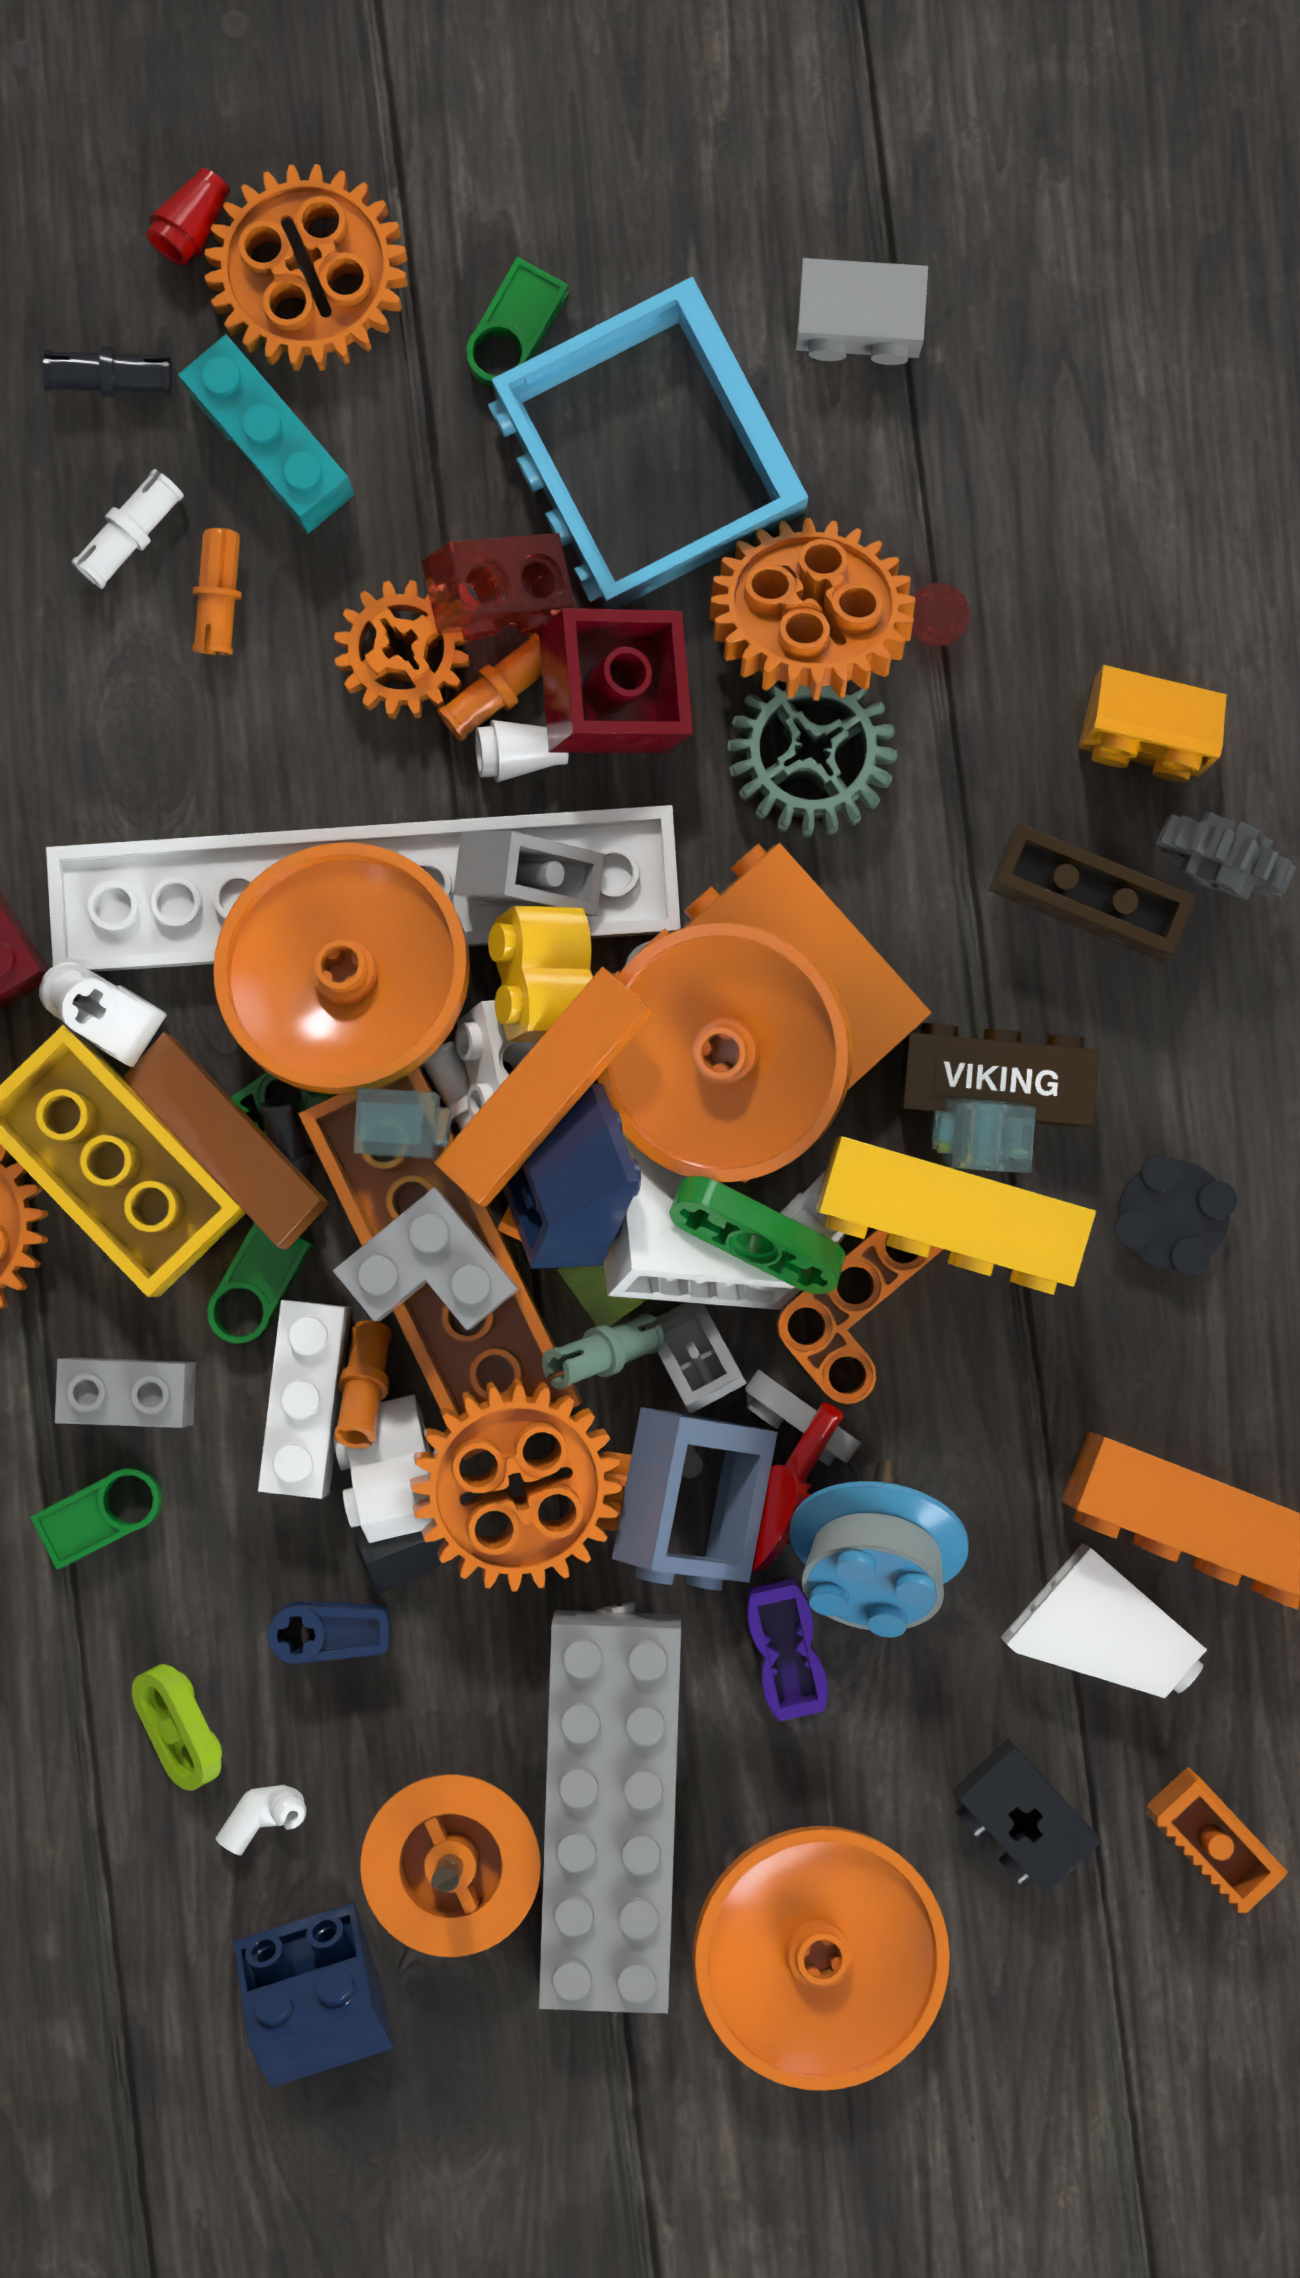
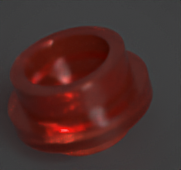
(939, 614)

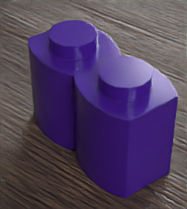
(789, 1664)

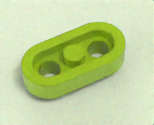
(177, 1726)

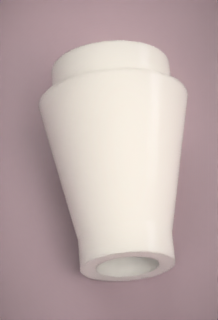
(513, 750)

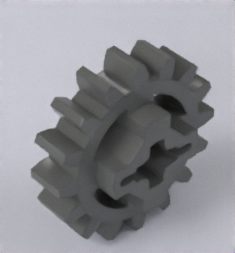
(1226, 855)

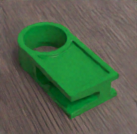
(520, 311)
(264, 1271)
(86, 1520)

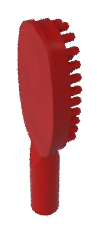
(789, 1488)

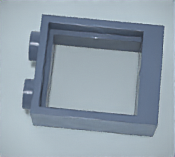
(654, 1490)

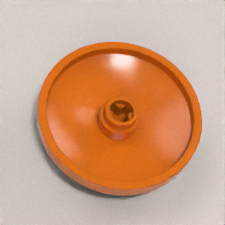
(341, 968)
(736, 1058)
(820, 1958)

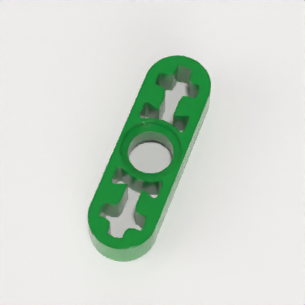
(728, 1219)

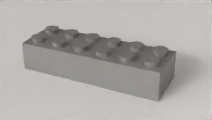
(610, 1811)

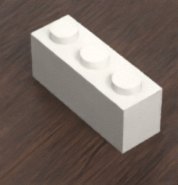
(304, 1399)

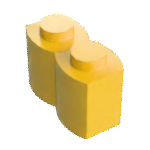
(542, 966)

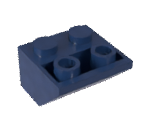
(575, 1187)
(311, 1996)

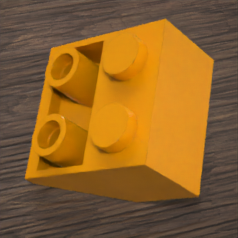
(1153, 724)

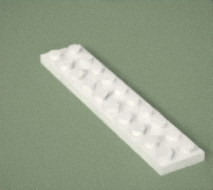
(170, 896)

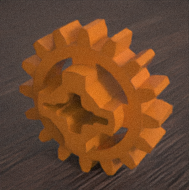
(382, 665)

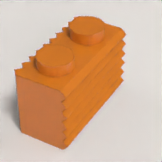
(1215, 1841)

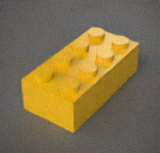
(112, 1162)
(953, 1211)

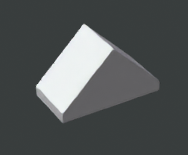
(696, 1356)

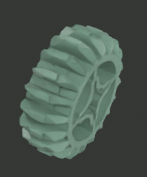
(828, 778)

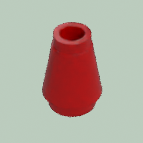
(185, 220)

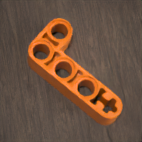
(839, 1315)

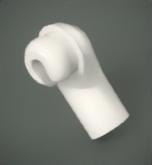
(258, 1809)

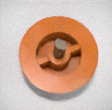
(450, 1865)

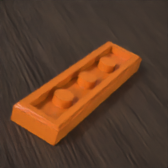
(543, 1087)

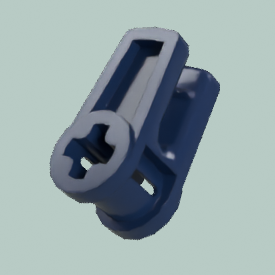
(339, 1629)

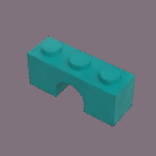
(267, 433)

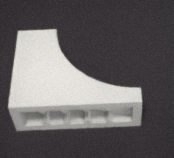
(668, 1264)

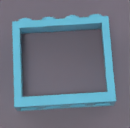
(675, 305)

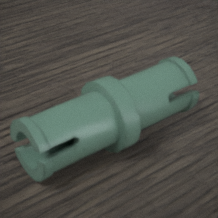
(602, 1351)

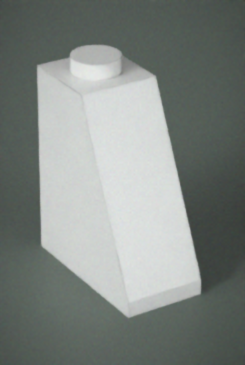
(1106, 1629)

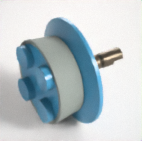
(877, 1552)

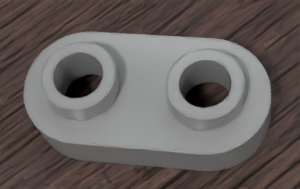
(777, 1404)

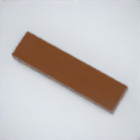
(226, 1141)

